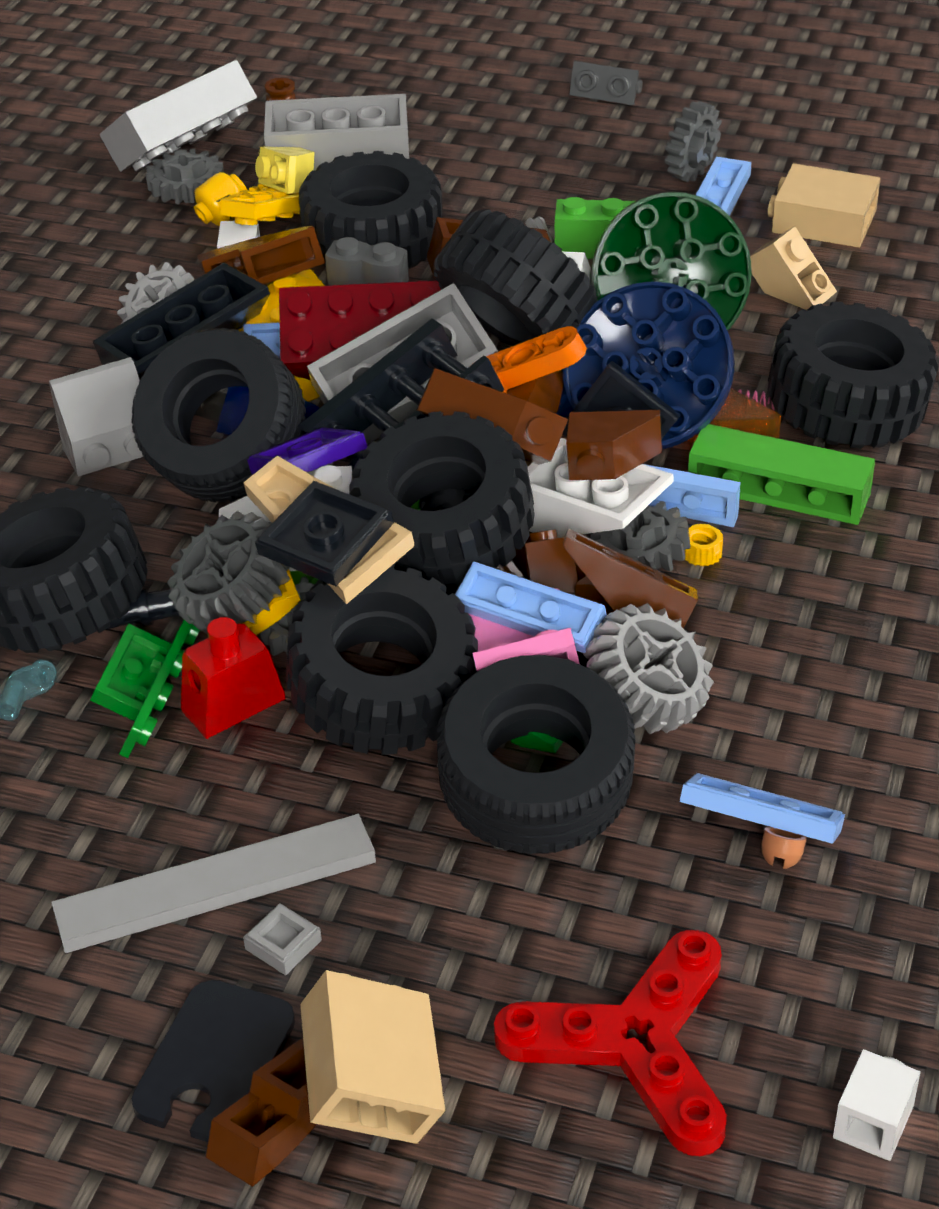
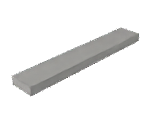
(212, 882)

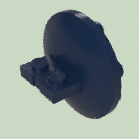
(665, 342)

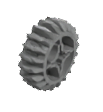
(677, 676)

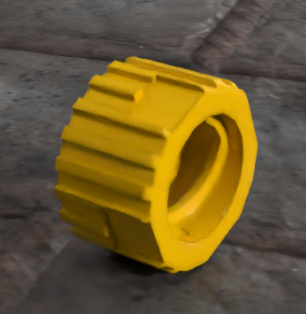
(711, 546)

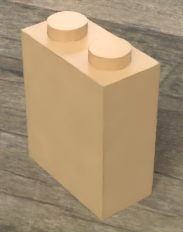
(825, 204)
(371, 1058)

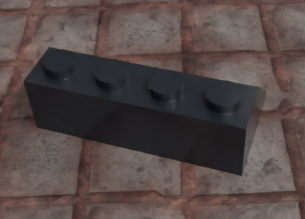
(212, 301)

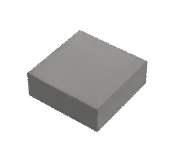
(282, 939)

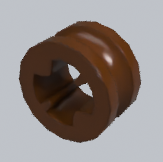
(280, 89)

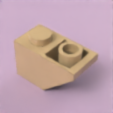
(790, 271)

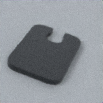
(213, 1048)

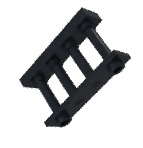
(393, 379)

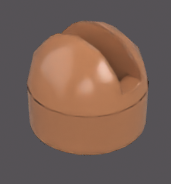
(782, 845)

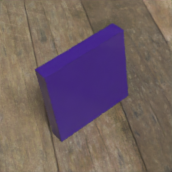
(312, 449)

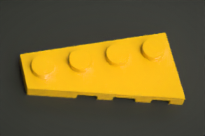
(260, 204)

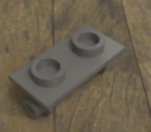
(605, 82)

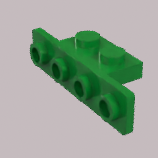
(137, 678)

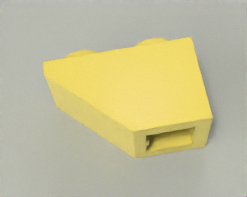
(284, 167)

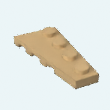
(278, 486)

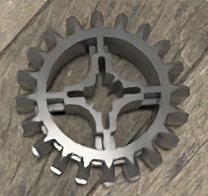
(225, 573)

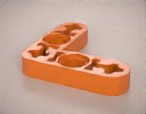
(538, 357)

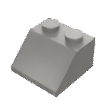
(96, 415)

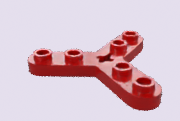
(598, 1036)

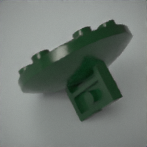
(679, 243)

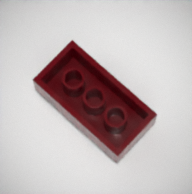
(327, 317)

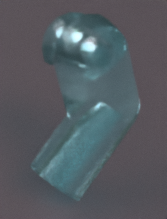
(25, 685)

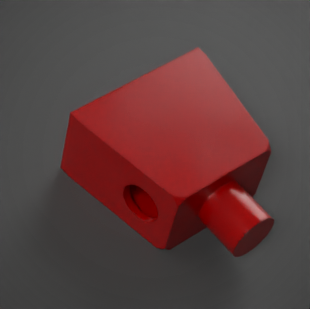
(227, 678)

